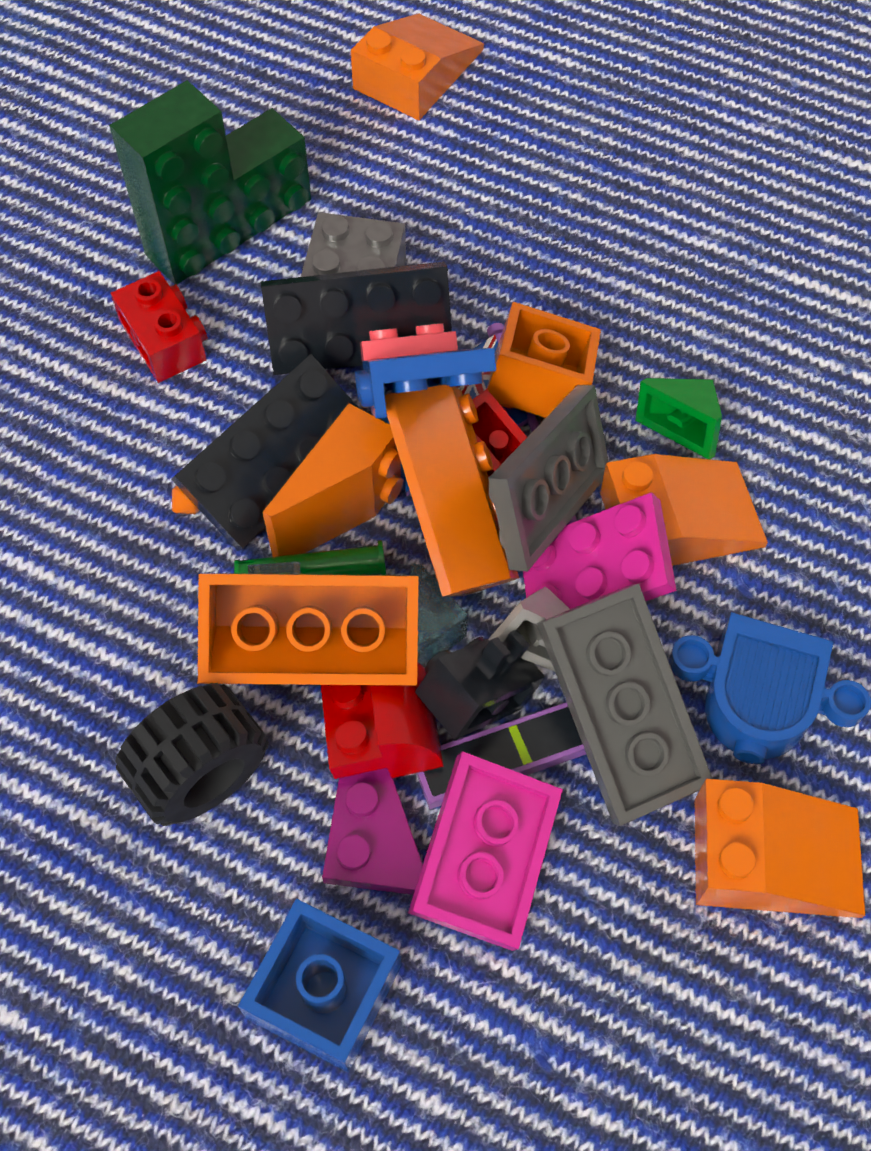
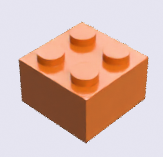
(541, 359)

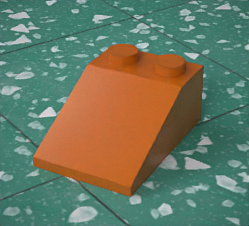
(411, 62)
(336, 485)
(701, 503)
(776, 851)

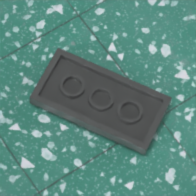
(549, 477)
(625, 703)

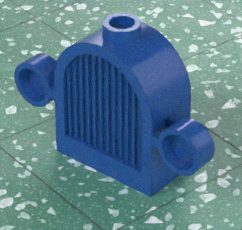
(766, 686)

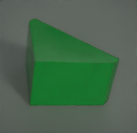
(682, 412)

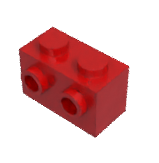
(160, 326)

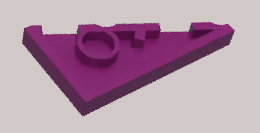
(371, 837)

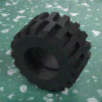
(191, 754)

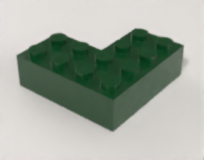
(204, 189)

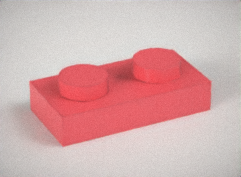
(427, 340)

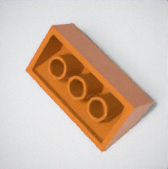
(450, 487)
(307, 629)

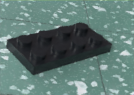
(337, 310)
(261, 451)

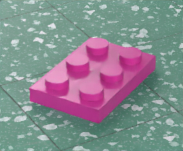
(607, 554)
(486, 851)

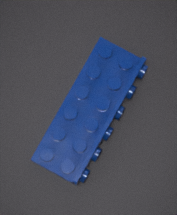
(412, 371)

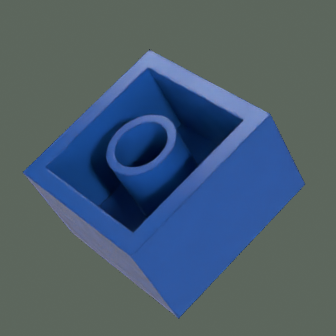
(321, 984)

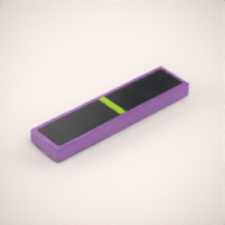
(519, 745)

